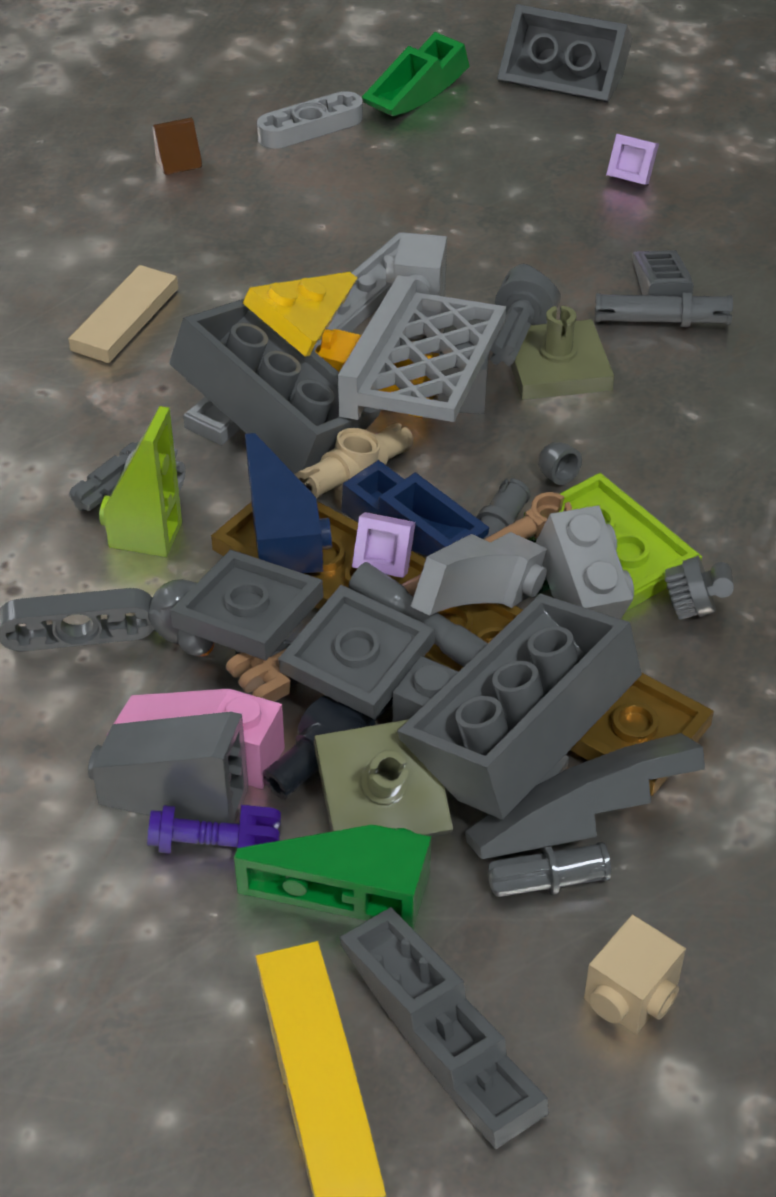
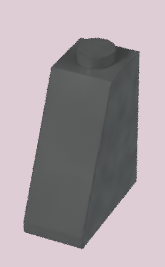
(176, 763)

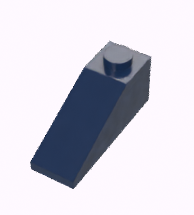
(284, 513)

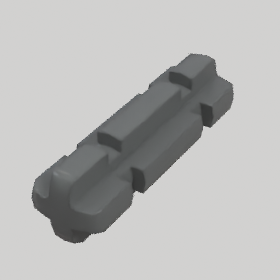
(101, 481)

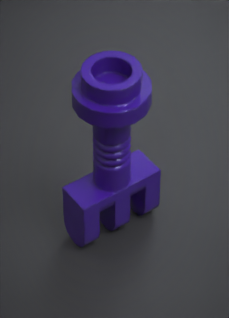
(255, 827)

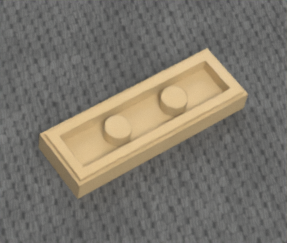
(123, 313)

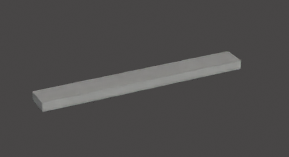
(361, 302)

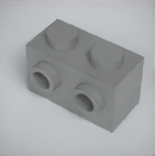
(424, 259)
(585, 562)

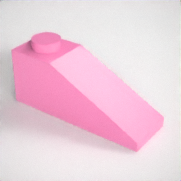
(260, 716)

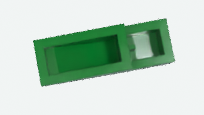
(418, 75)

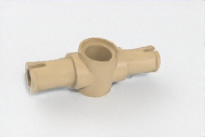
(352, 453)

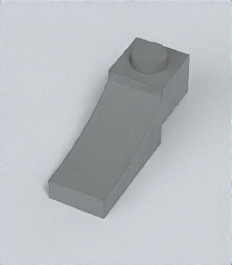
(480, 573)

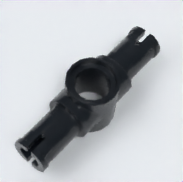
(300, 761)

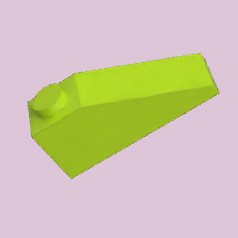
(145, 503)

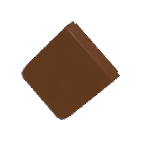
(177, 146)

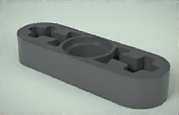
(59, 634)

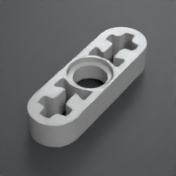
(309, 119)

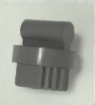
(693, 588)

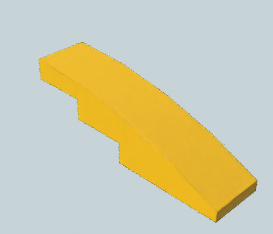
(319, 1074)

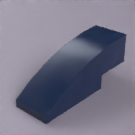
(413, 499)

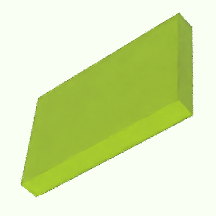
(642, 540)

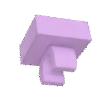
(632, 159)
(384, 543)

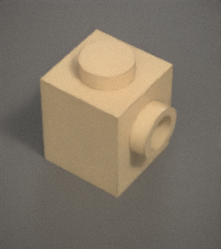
(635, 975)

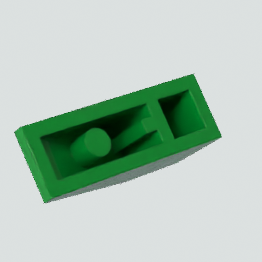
(341, 871)

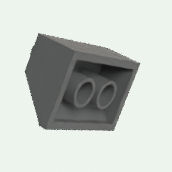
(565, 53)

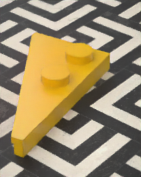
(301, 307)

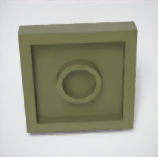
(562, 358)
(378, 781)

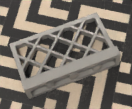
(387, 342)

